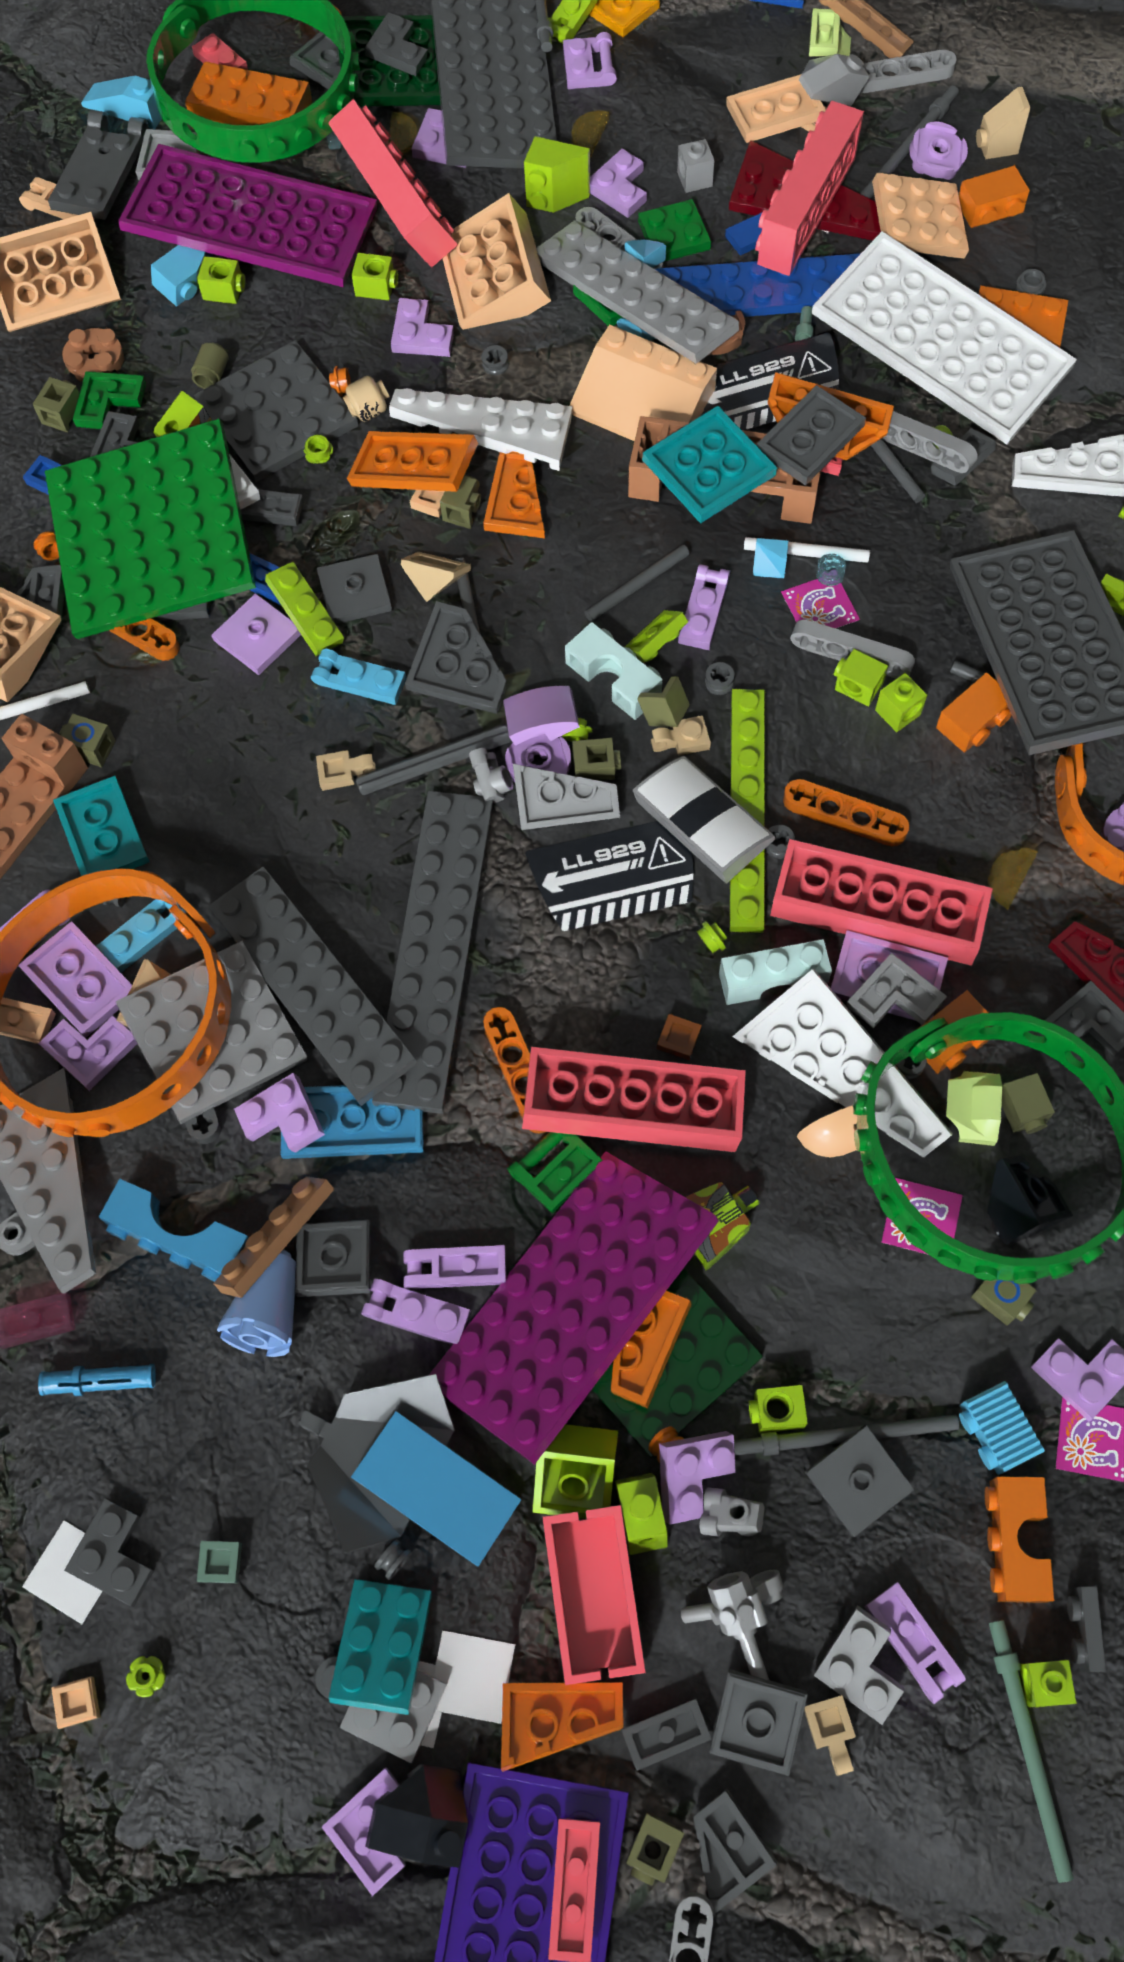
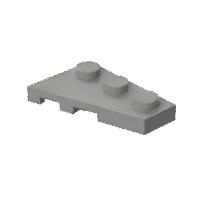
(562, 799)

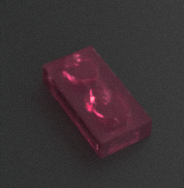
(36, 1320)

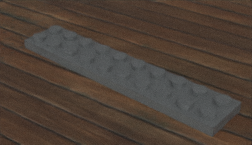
(436, 946)

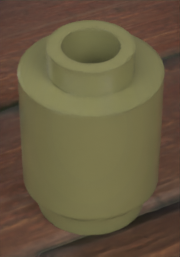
(209, 365)

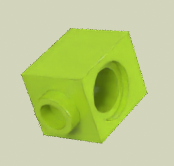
(374, 276)
(220, 280)
(860, 677)
(900, 702)
(794, 1402)
(1047, 1683)

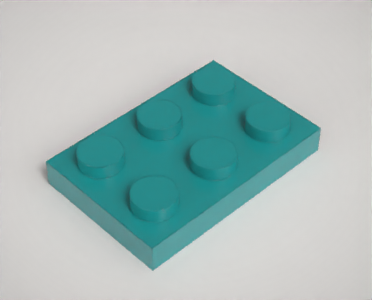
(101, 828)
(380, 1647)

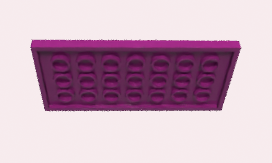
(249, 215)
(571, 1305)

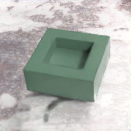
(219, 1562)

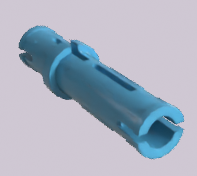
(99, 1379)

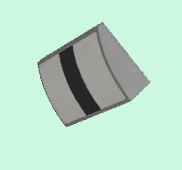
(703, 817)

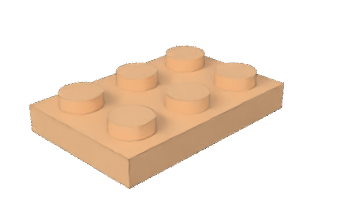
(773, 109)

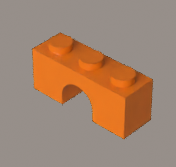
(1015, 1573)

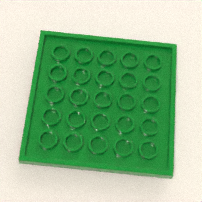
(149, 529)

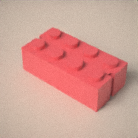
(593, 1595)

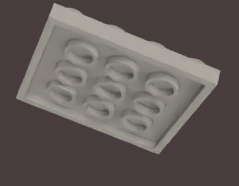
(257, 1037)

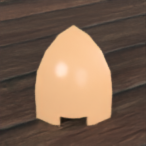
(831, 1134)

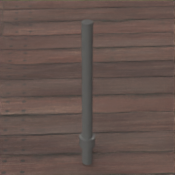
(543, 27)
(936, 111)
(770, 1443)

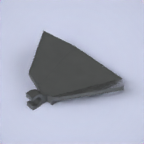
(356, 1512)

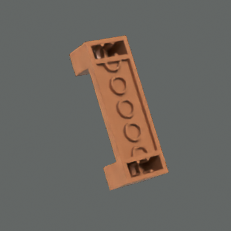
(645, 485)
(40, 771)

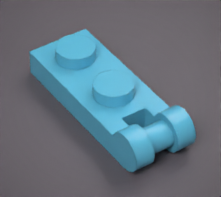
(359, 677)
(138, 935)

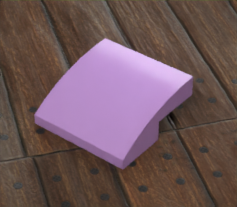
(541, 711)

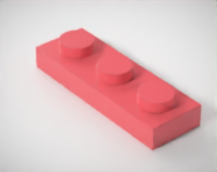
(574, 1890)

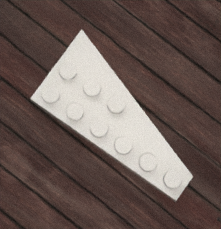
(496, 423)
(1079, 469)
(830, 1050)

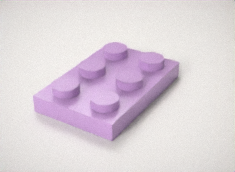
(864, 954)
(77, 979)

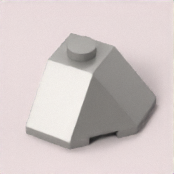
(834, 78)

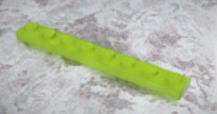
(747, 789)

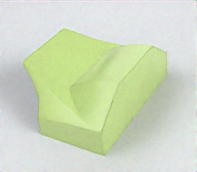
(827, 34)
(975, 1106)

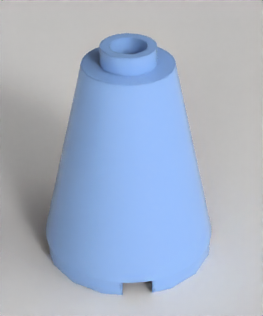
(265, 1312)

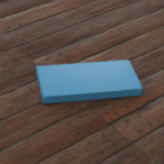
(357, 1128)
(436, 1488)

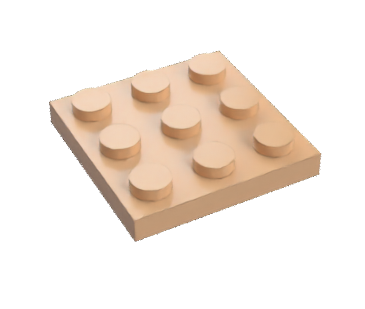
(921, 214)

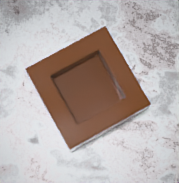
(679, 1037)

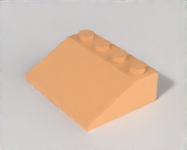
(495, 266)
(54, 272)
(637, 379)
(23, 639)

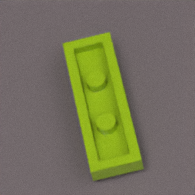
(304, 608)

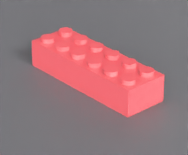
(394, 182)
(808, 188)
(881, 901)
(634, 1099)

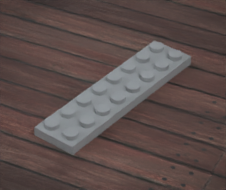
(637, 292)

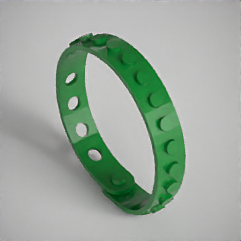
(251, 142)
(929, 1043)

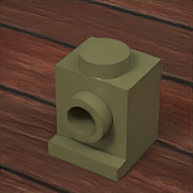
(57, 403)
(459, 505)
(596, 759)
(669, 1839)

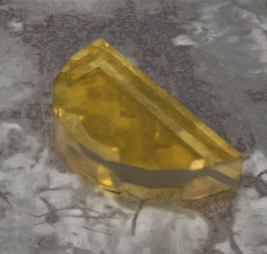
(589, 128)
(402, 131)
(1008, 874)

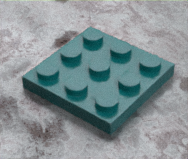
(709, 464)

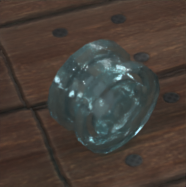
(833, 577)

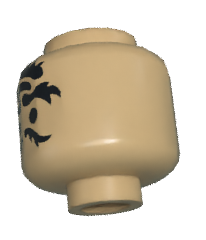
(366, 398)

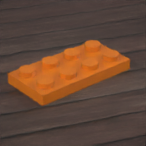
(412, 461)

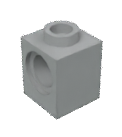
(695, 165)

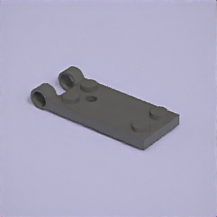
(98, 167)

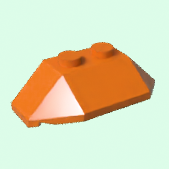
(789, 391)

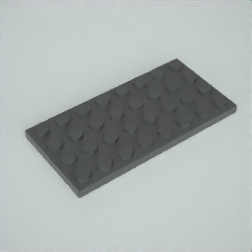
(491, 81)
(1047, 639)

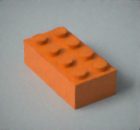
(245, 96)

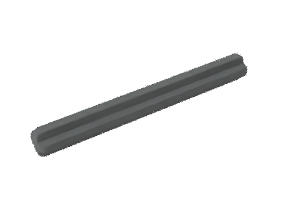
(431, 759)

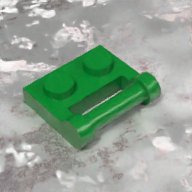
(561, 1175)

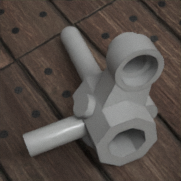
(740, 1610)

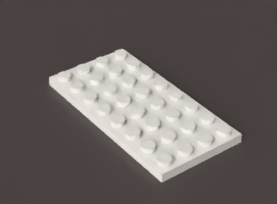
(944, 337)

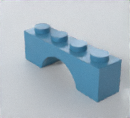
(136, 1214)

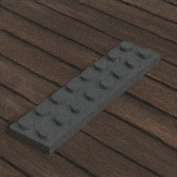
(313, 986)

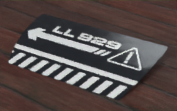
(746, 381)
(613, 875)

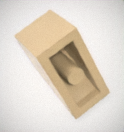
(1004, 126)

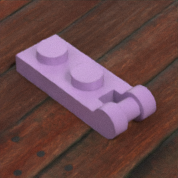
(704, 607)
(455, 1267)
(417, 1312)
(915, 1642)

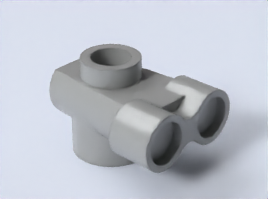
(491, 779)
(722, 1514)

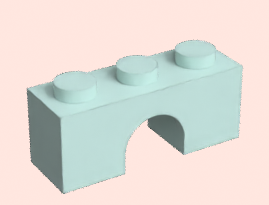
(598, 652)
(750, 974)

